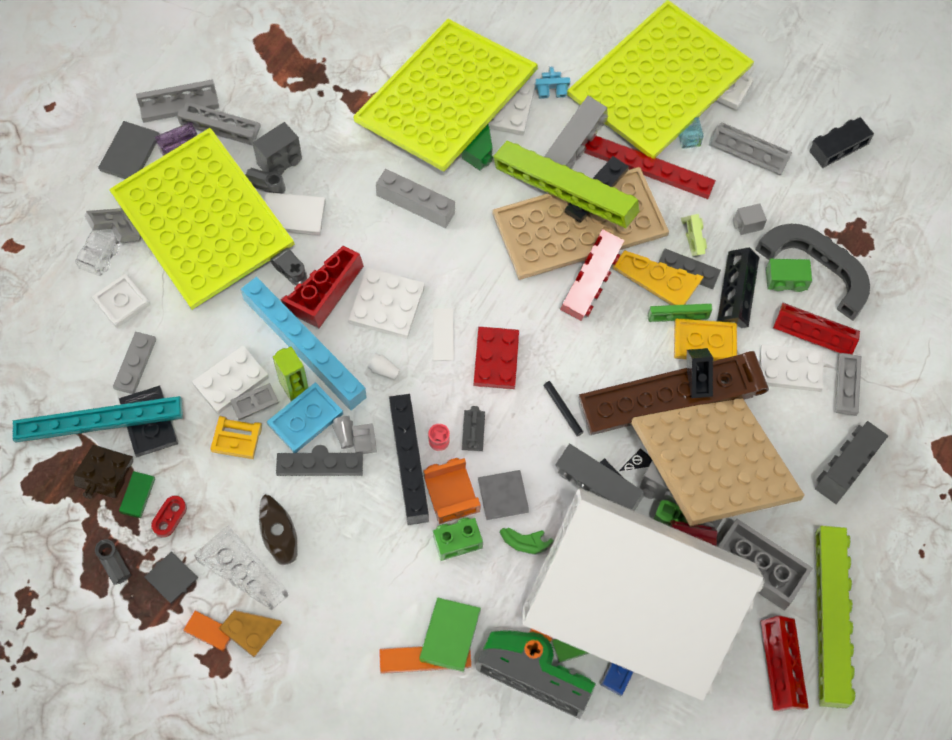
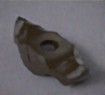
(283, 546)

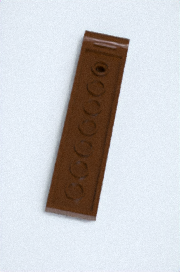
(619, 404)

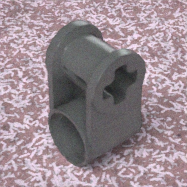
(290, 266)

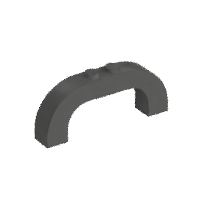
(828, 254)

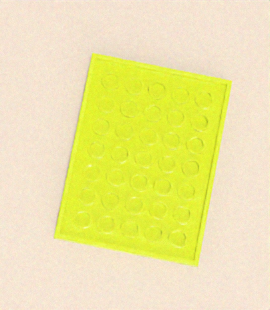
(661, 78)
(445, 94)
(201, 218)

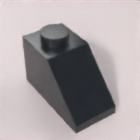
(700, 372)

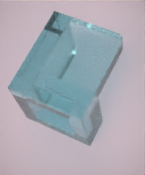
(692, 135)

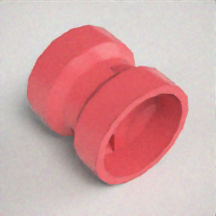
(441, 433)

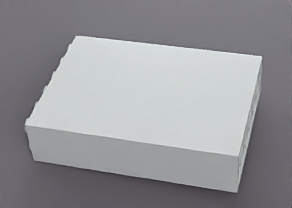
(642, 594)

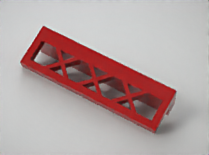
(817, 329)
(781, 663)

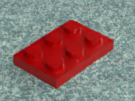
(496, 358)

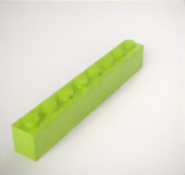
(567, 184)
(833, 618)

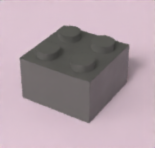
(277, 149)

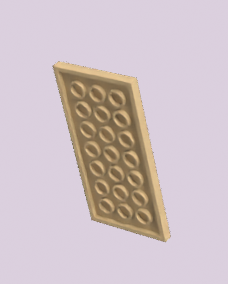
(547, 238)

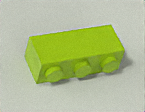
(290, 372)

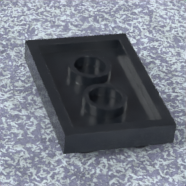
(150, 436)

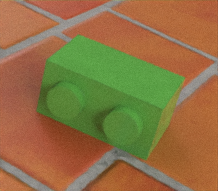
(789, 274)

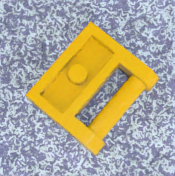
(235, 443)

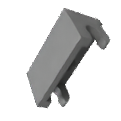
(254, 401)

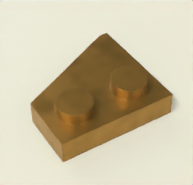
(249, 630)

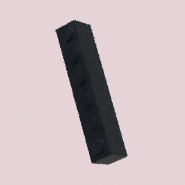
(409, 459)

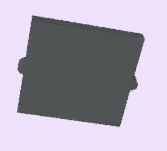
(171, 577)

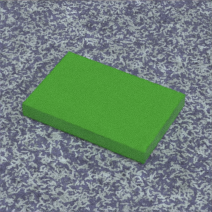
(450, 634)

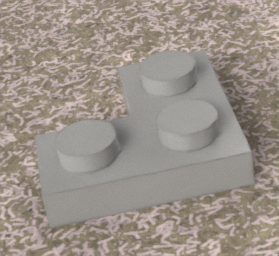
(115, 220)

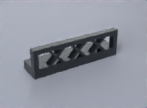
(744, 286)

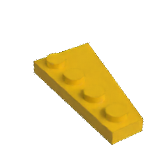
(665, 282)

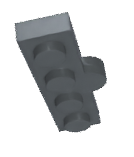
(319, 463)

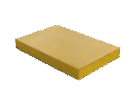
(698, 334)

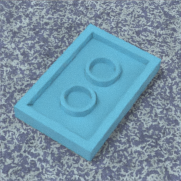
(304, 417)

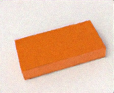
(207, 631)

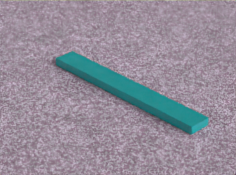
(97, 419)

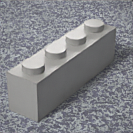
(578, 132)
(415, 198)

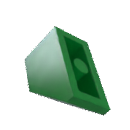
(479, 151)

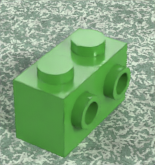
(457, 538)

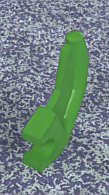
(526, 543)

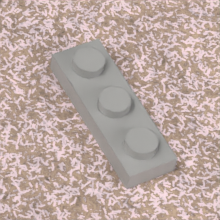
(134, 363)
(848, 384)

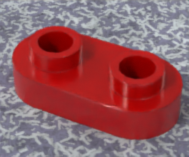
(169, 517)

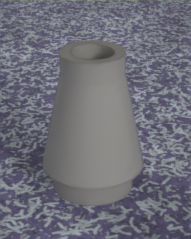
(343, 431)

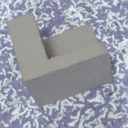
(364, 439)

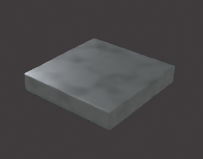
(503, 495)

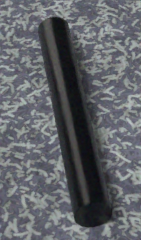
(563, 408)

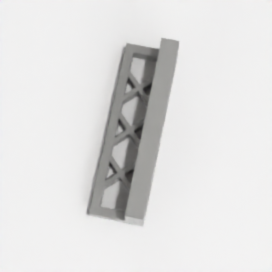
(168, 107)
(219, 127)
(750, 148)

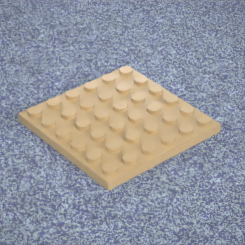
(716, 460)

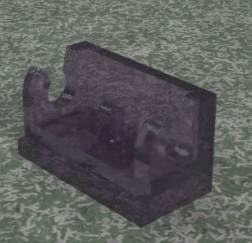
(174, 138)

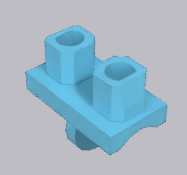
(552, 81)

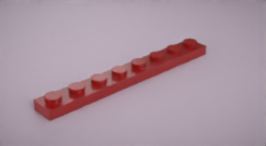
(652, 168)

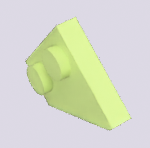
(694, 235)

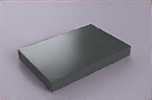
(128, 150)

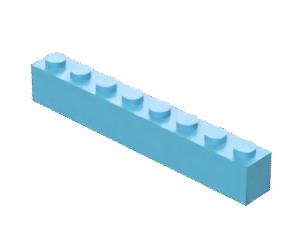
(304, 343)

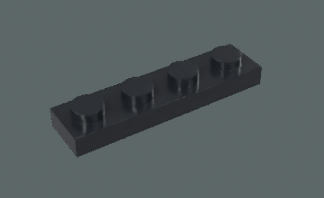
(608, 175)

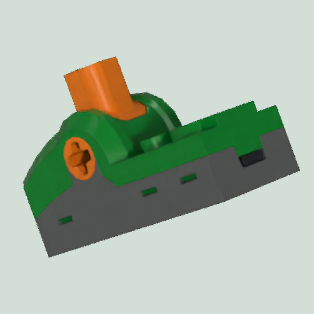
(509, 661)

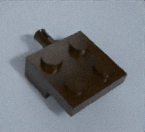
(102, 472)

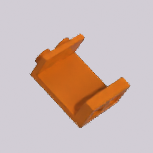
(451, 490)

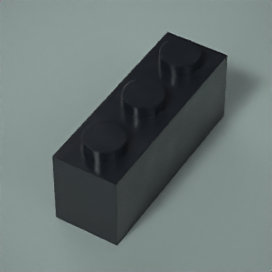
(841, 142)

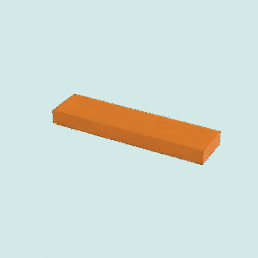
(407, 660)

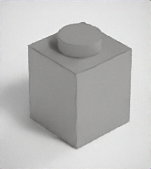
(750, 219)

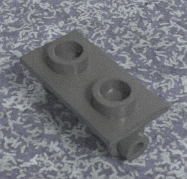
(473, 429)

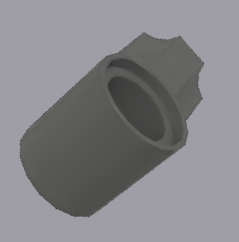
(265, 180)
(113, 562)

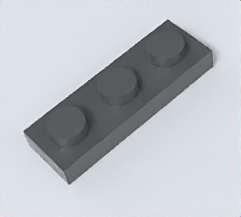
(692, 266)

